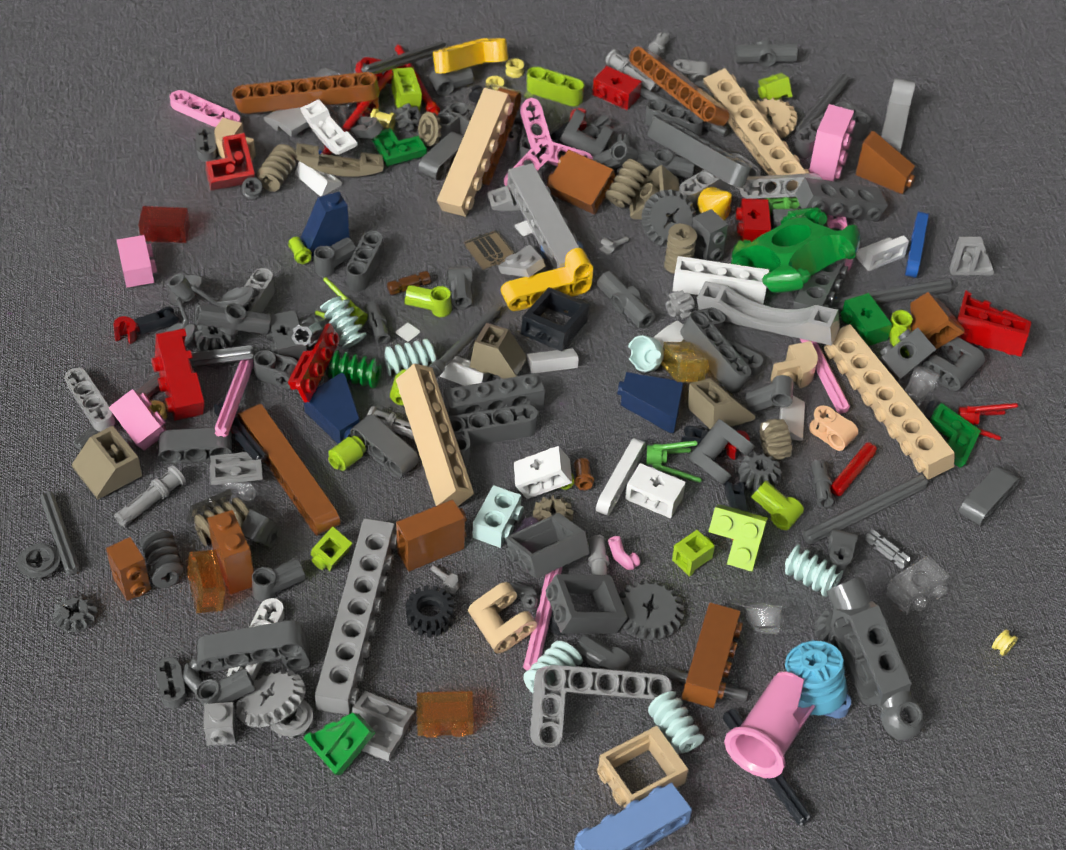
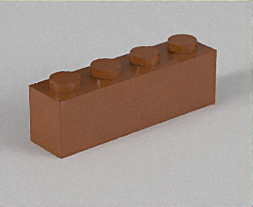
(711, 656)

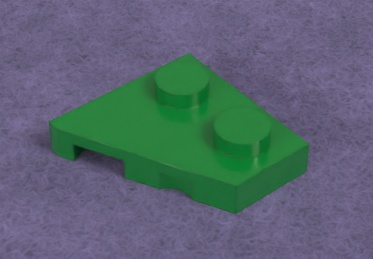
(341, 741)

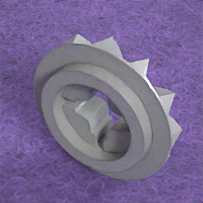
(304, 719)

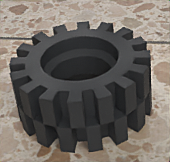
(429, 623)

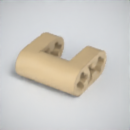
(499, 634)

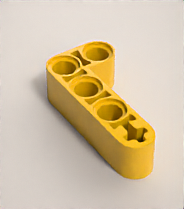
(470, 54)
(571, 280)

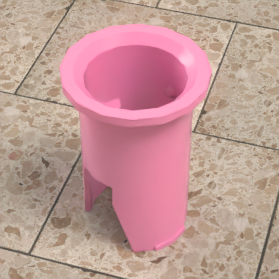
(769, 727)

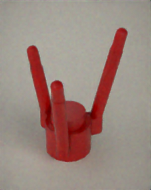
(973, 413)

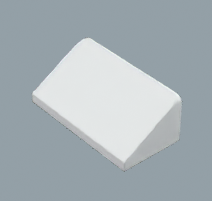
(318, 181)
(552, 360)
(460, 372)
(794, 418)

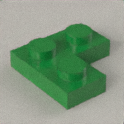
(398, 151)
(959, 431)

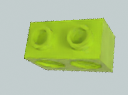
(405, 88)

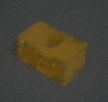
(684, 362)

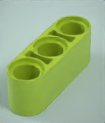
(555, 86)

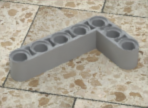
(589, 686)

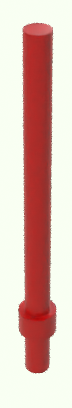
(431, 106)
(361, 108)

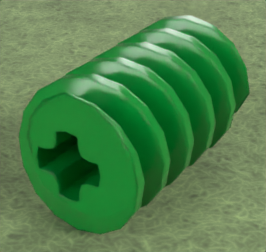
(355, 370)

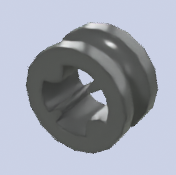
(257, 185)

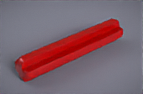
(853, 469)

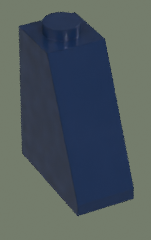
(327, 222)
(652, 398)
(333, 408)

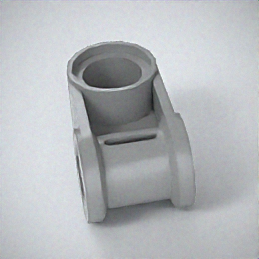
(693, 70)

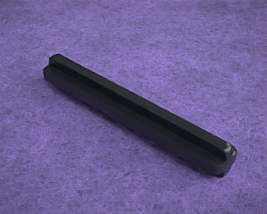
(244, 437)

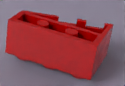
(177, 375)

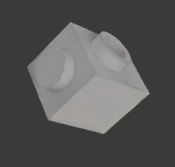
(219, 723)

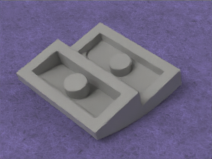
(289, 120)
(234, 468)
(387, 720)

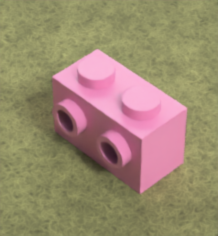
(135, 261)
(138, 419)

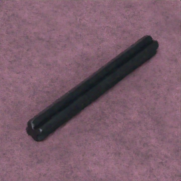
(779, 783)

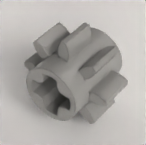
(680, 304)

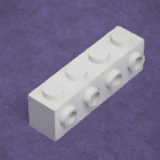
(744, 280)

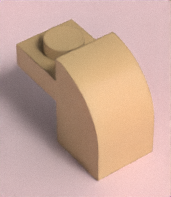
(229, 127)
(799, 364)

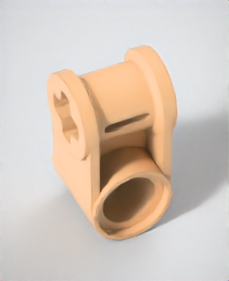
(833, 430)

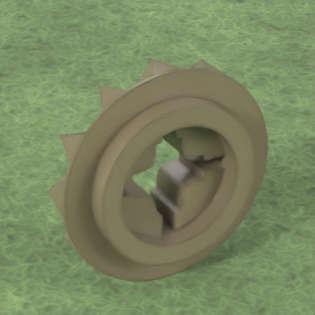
(429, 129)
(542, 508)

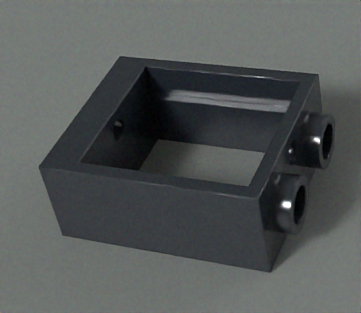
(557, 335)

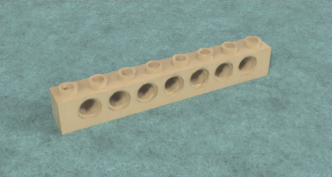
(753, 128)
(890, 403)

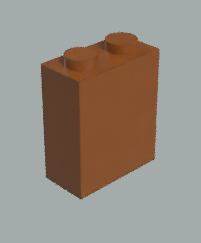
(580, 181)
(431, 535)
(231, 551)

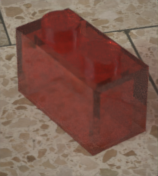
(164, 224)

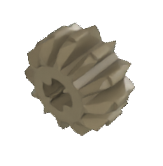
(775, 439)

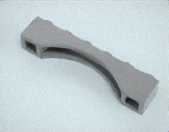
(811, 323)

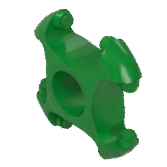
(797, 249)

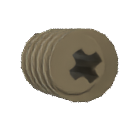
(277, 167)
(626, 182)
(680, 243)
(201, 524)

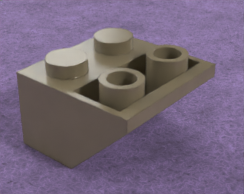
(497, 352)
(713, 402)
(106, 463)

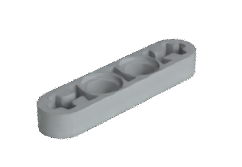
(781, 185)
(89, 399)

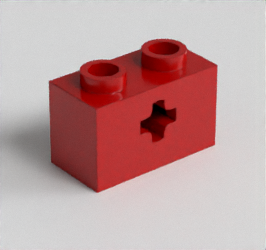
(616, 87)
(753, 218)

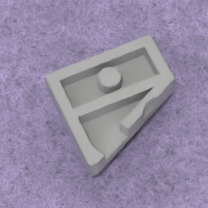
(970, 258)
(523, 263)

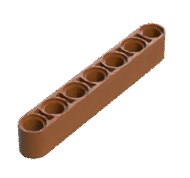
(679, 86)
(301, 92)
(290, 471)

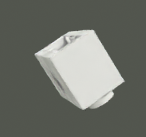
(542, 472)
(655, 490)

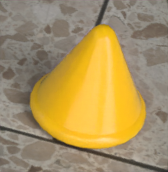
(715, 199)

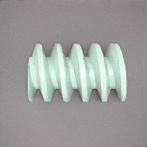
(342, 322)
(409, 355)
(811, 572)
(559, 654)
(674, 724)

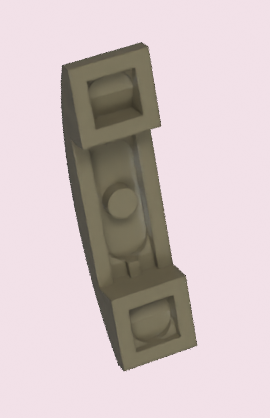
(339, 166)

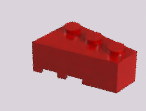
(991, 327)

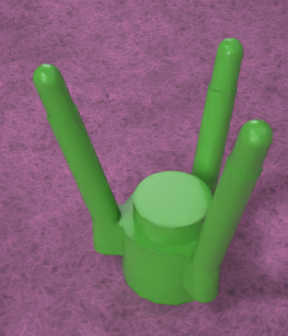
(658, 454)

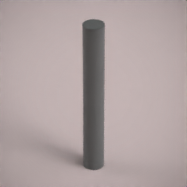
(729, 691)

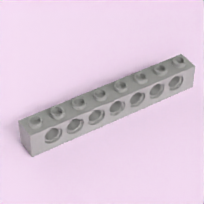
(341, 696)

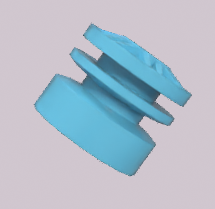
(823, 675)

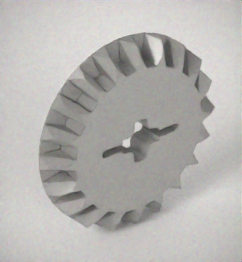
(262, 708)

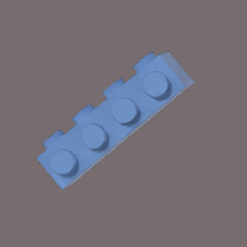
(639, 824)

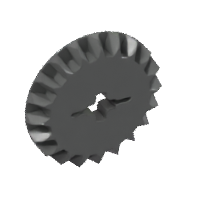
(655, 213)
(666, 612)

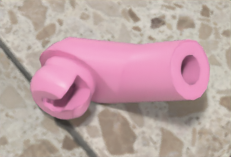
(619, 555)

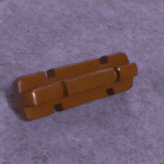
(394, 287)

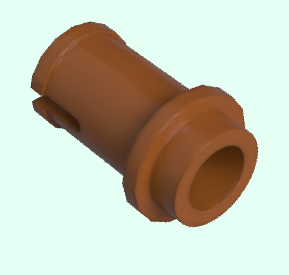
(583, 478)

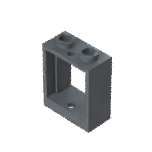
(570, 545)
(611, 610)

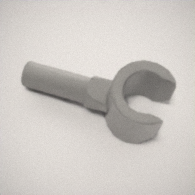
(609, 246)
(450, 581)

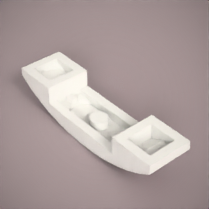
(326, 128)

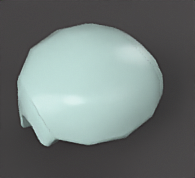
(646, 353)

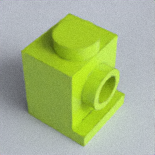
(775, 87)
(334, 542)
(693, 552)

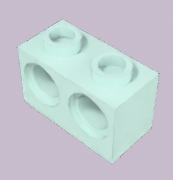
(497, 516)

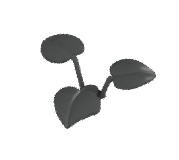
(186, 286)

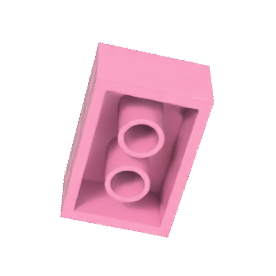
(832, 142)

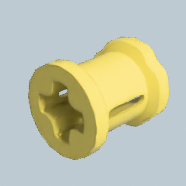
(385, 119)

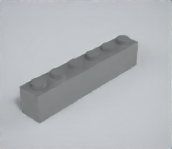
(541, 213)

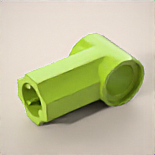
(436, 300)
(901, 321)
(783, 510)

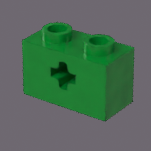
(866, 319)

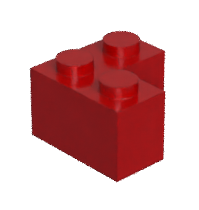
(234, 167)

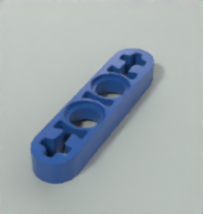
(916, 244)

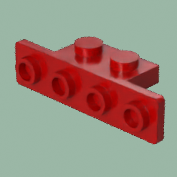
(314, 363)

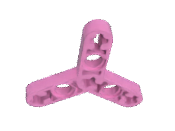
(542, 140)

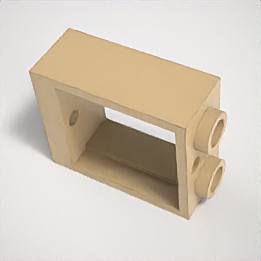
(661, 750)

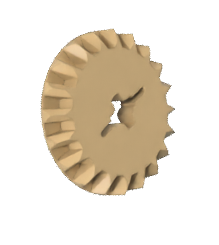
(782, 114)

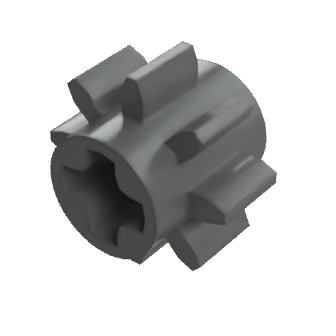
(408, 117)

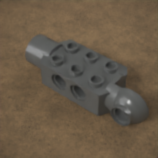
(874, 658)

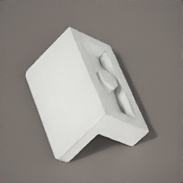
(882, 252)

